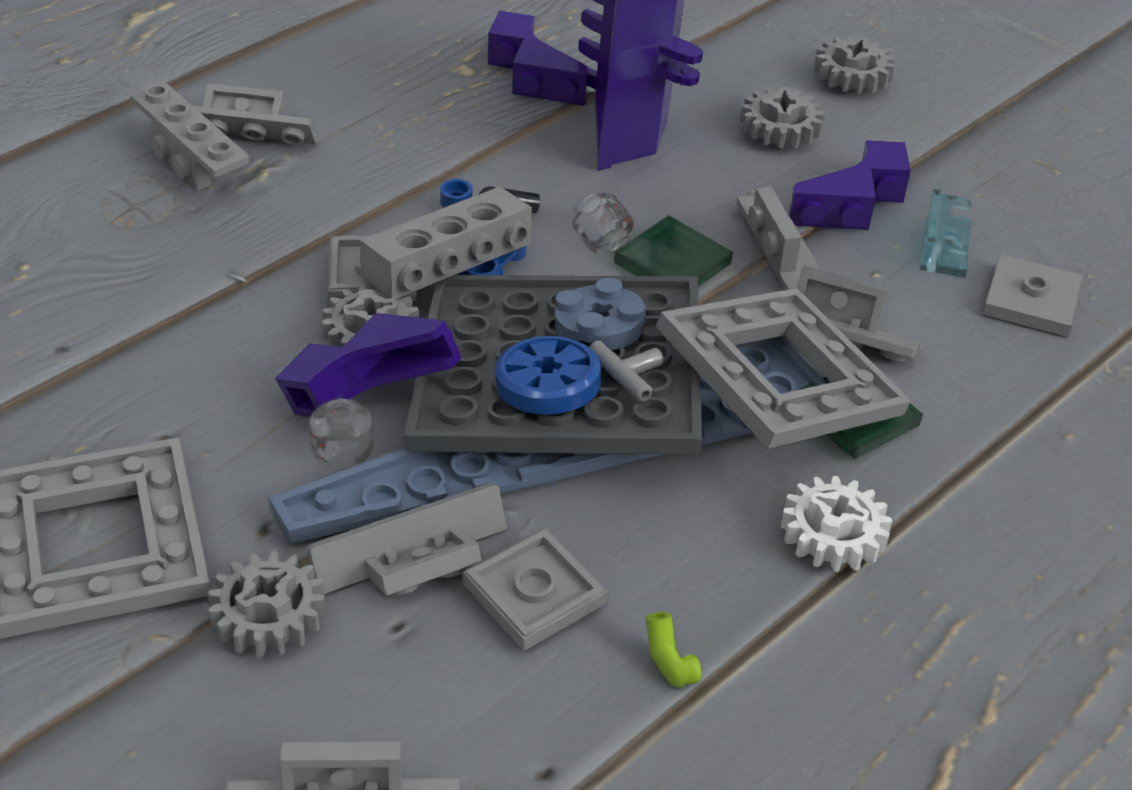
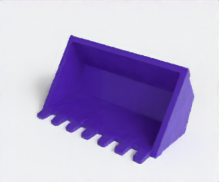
(635, 73)

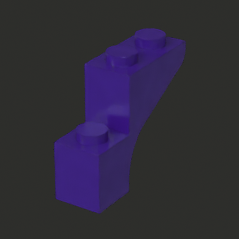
(536, 66)
(849, 195)
(380, 353)

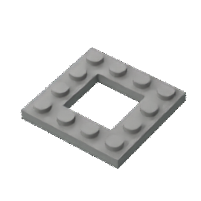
(855, 390)
(167, 575)

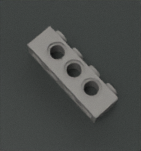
(445, 242)

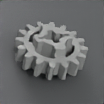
(854, 64)
(782, 117)
(353, 311)
(266, 603)

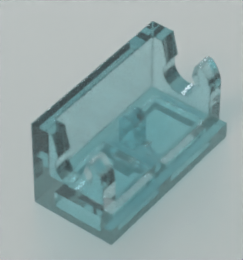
(946, 236)

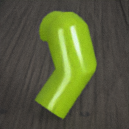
(665, 655)

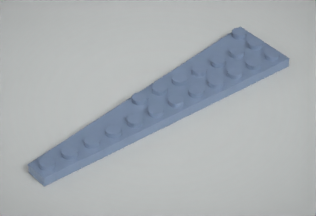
(417, 478)

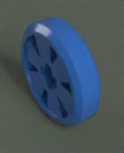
(548, 375)

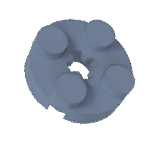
(600, 314)

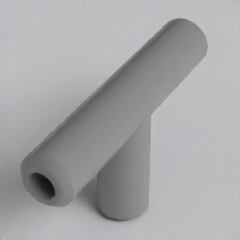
(627, 370)

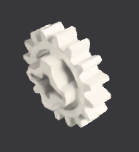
(836, 523)

